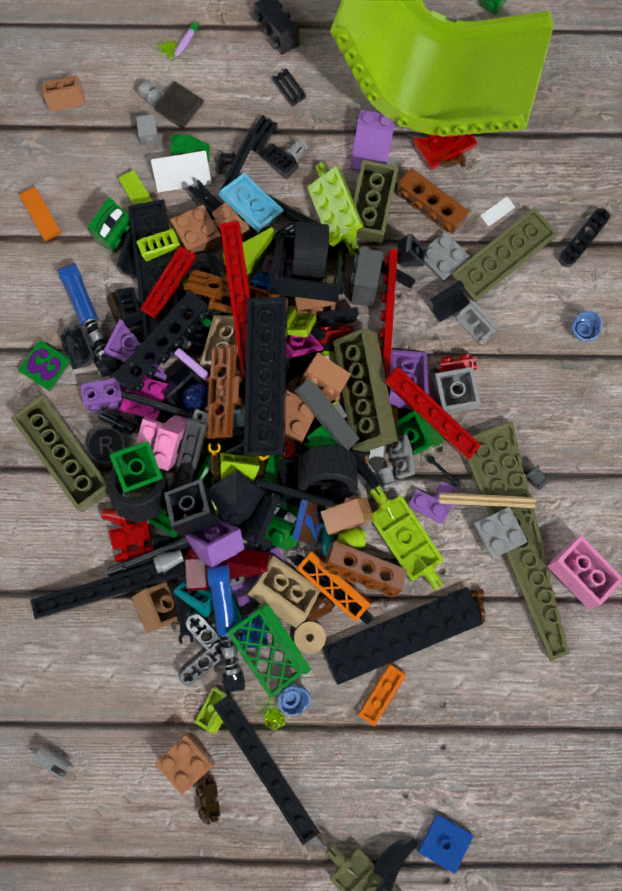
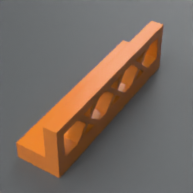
(349, 588)

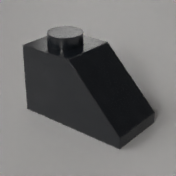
(410, 252)

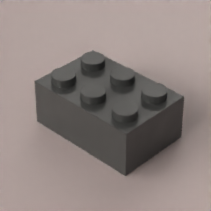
(365, 277)

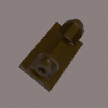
(208, 809)

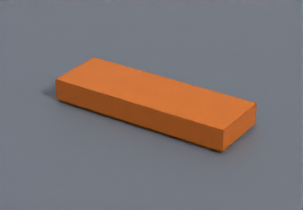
(40, 213)
(381, 694)

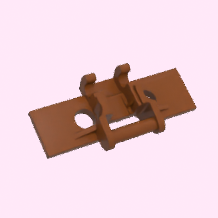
(199, 283)
(225, 392)

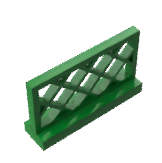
(284, 641)

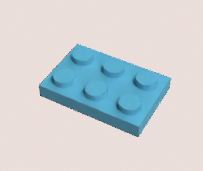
(251, 202)

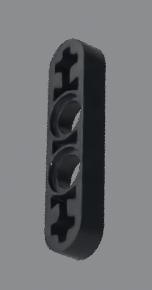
(584, 237)

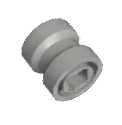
(149, 92)

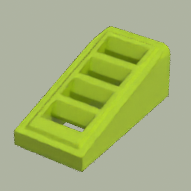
(150, 240)

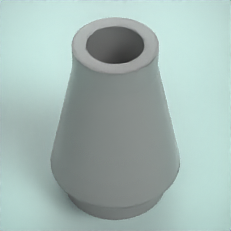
(167, 560)

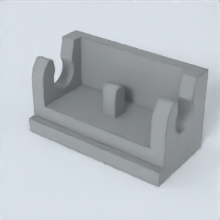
(477, 323)

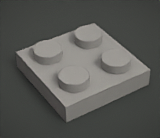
(444, 256)
(500, 533)

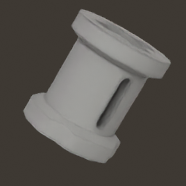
(297, 149)
(387, 477)

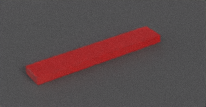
(432, 413)

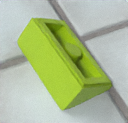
(208, 717)

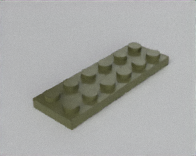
(504, 254)

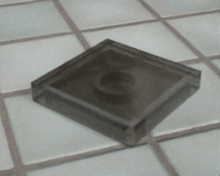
(178, 105)

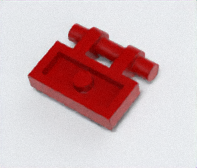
(131, 535)

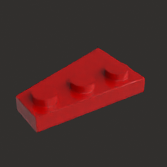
(439, 148)

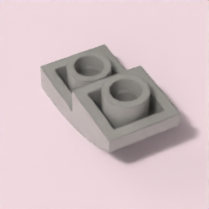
(404, 457)

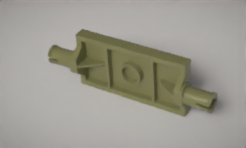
(353, 871)

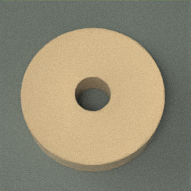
(303, 630)

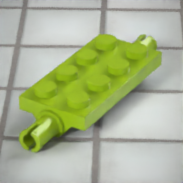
(336, 207)
(406, 538)

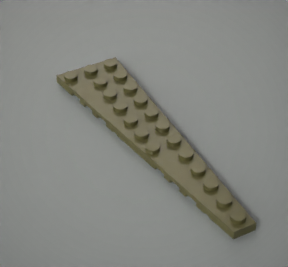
(500, 471)

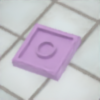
(202, 373)

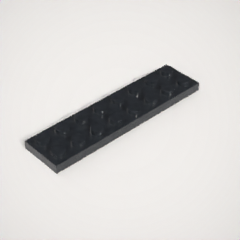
(145, 221)
(266, 377)
(402, 635)

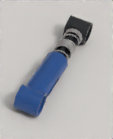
(87, 317)
(225, 619)

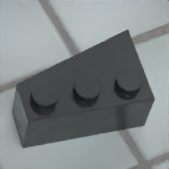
(277, 25)

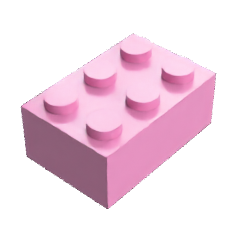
(585, 572)

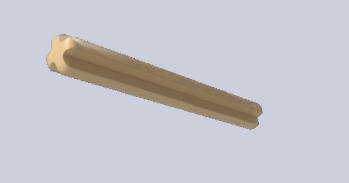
(487, 500)

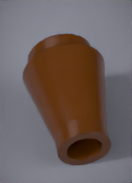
(321, 608)

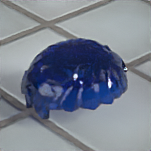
(195, 397)

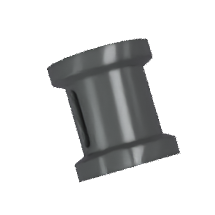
(538, 477)

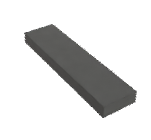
(327, 414)
(189, 453)

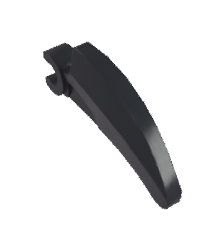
(183, 608)
(391, 861)

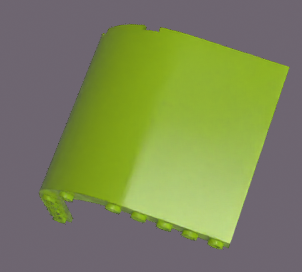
(443, 72)

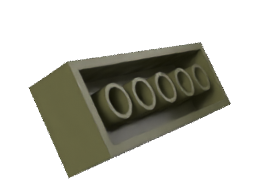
(365, 391)
(61, 453)

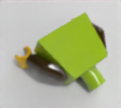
(226, 463)

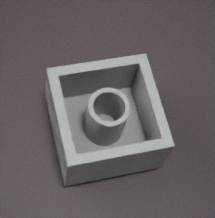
(456, 390)

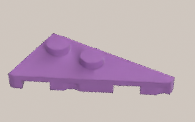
(123, 344)

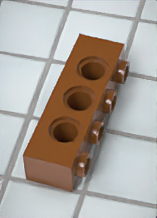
(430, 192)
(375, 567)

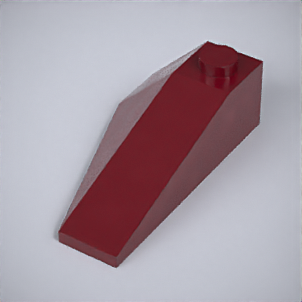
(243, 564)

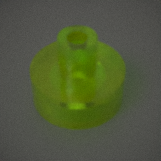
(168, 48)
(274, 719)

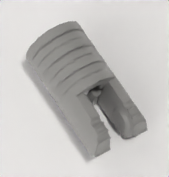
(52, 762)

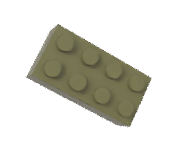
(374, 199)

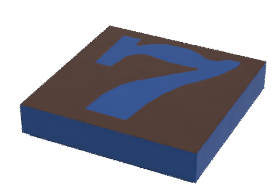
(308, 523)

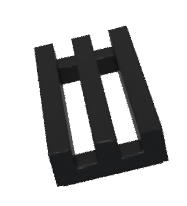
(275, 79)
(268, 122)

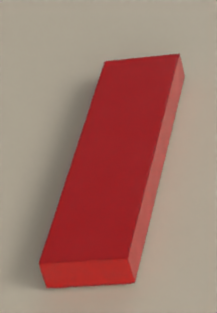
(168, 282)

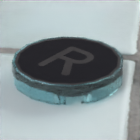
(103, 442)

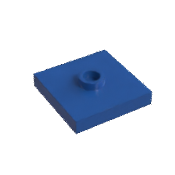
(445, 843)

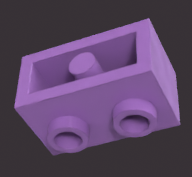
(101, 395)

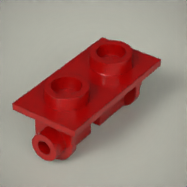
(339, 332)
(451, 364)

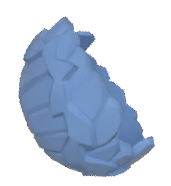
(587, 326)
(293, 699)

